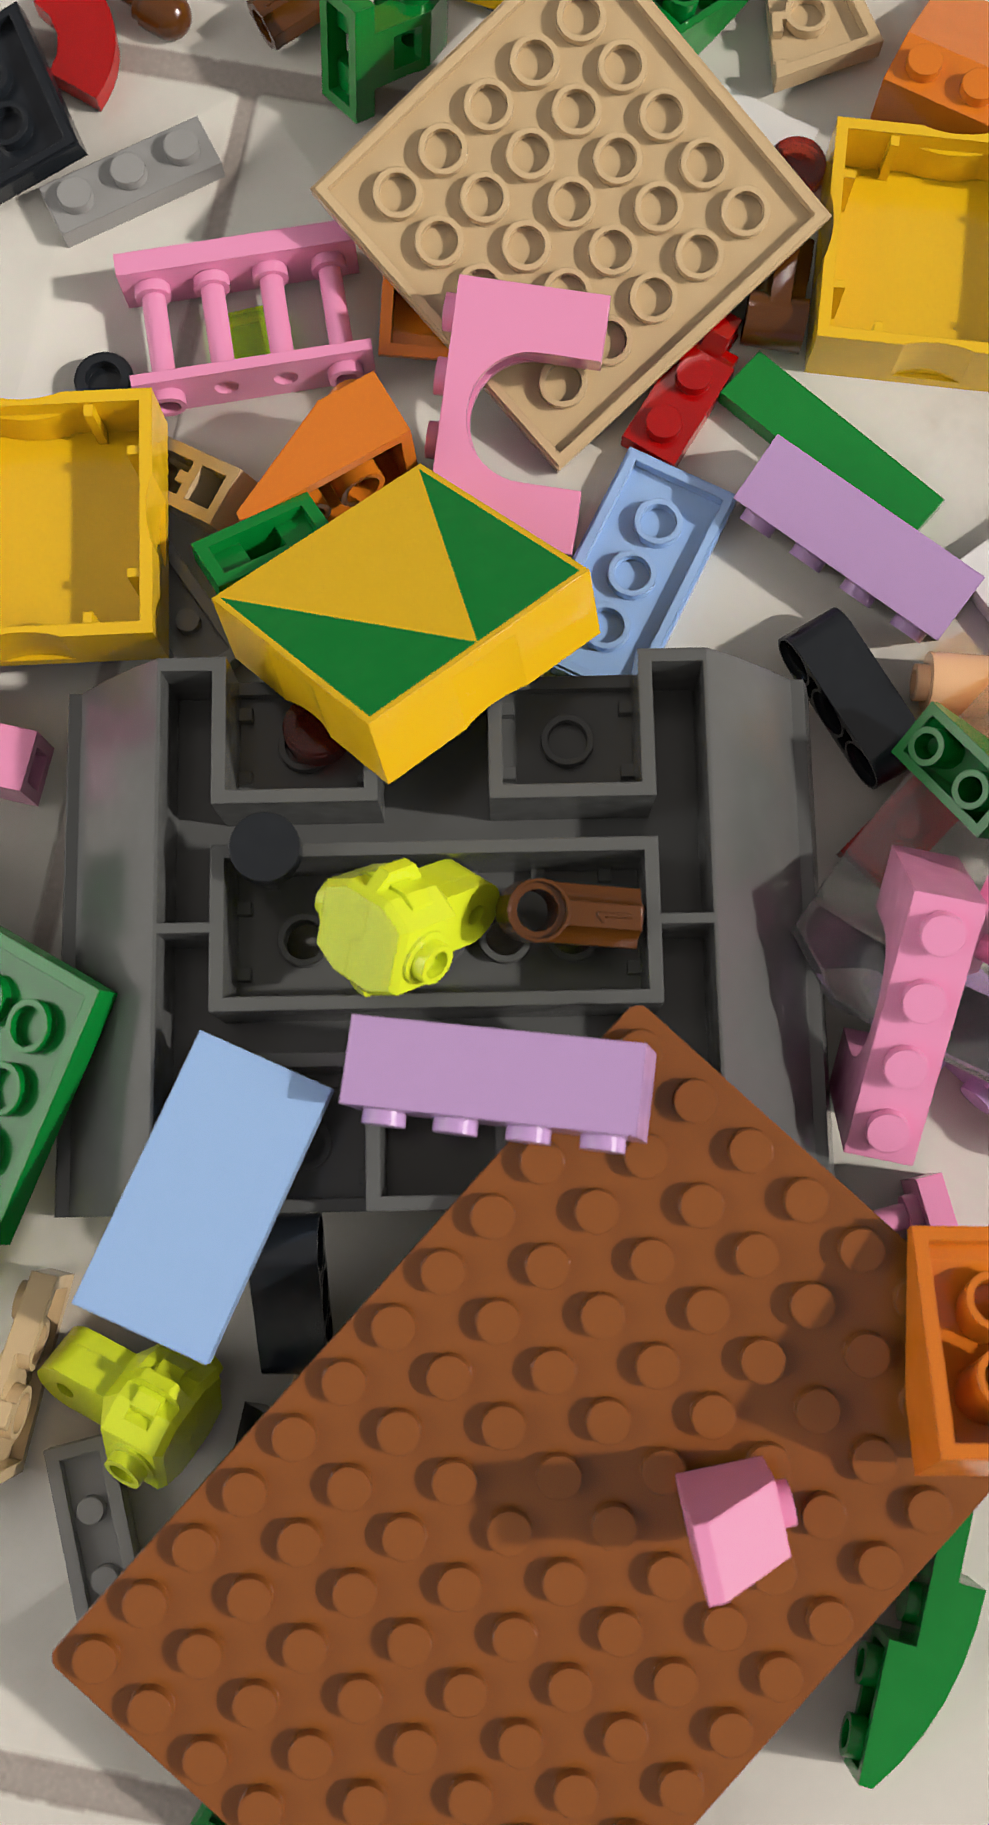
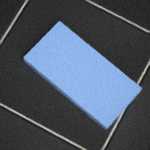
(645, 559)
(203, 1198)

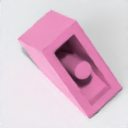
(735, 1524)

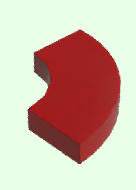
(86, 48)

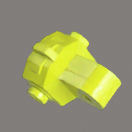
(400, 923)
(149, 1403)

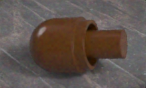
(163, 18)

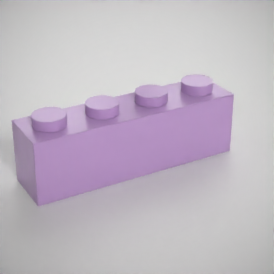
(858, 539)
(499, 1079)

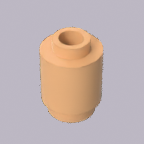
(949, 680)

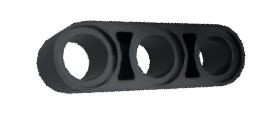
(849, 694)
(291, 1294)

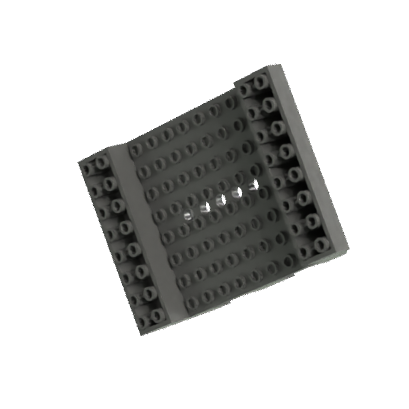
(642, 780)

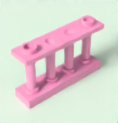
(239, 264)

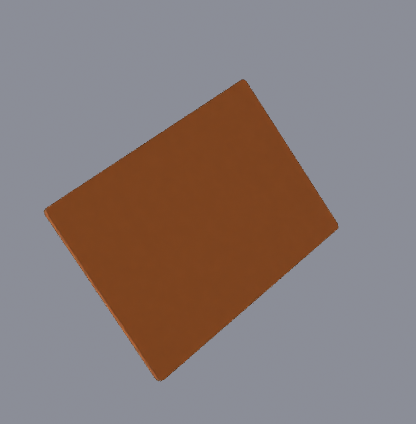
(463, 1525)

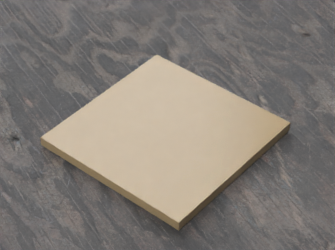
(577, 159)

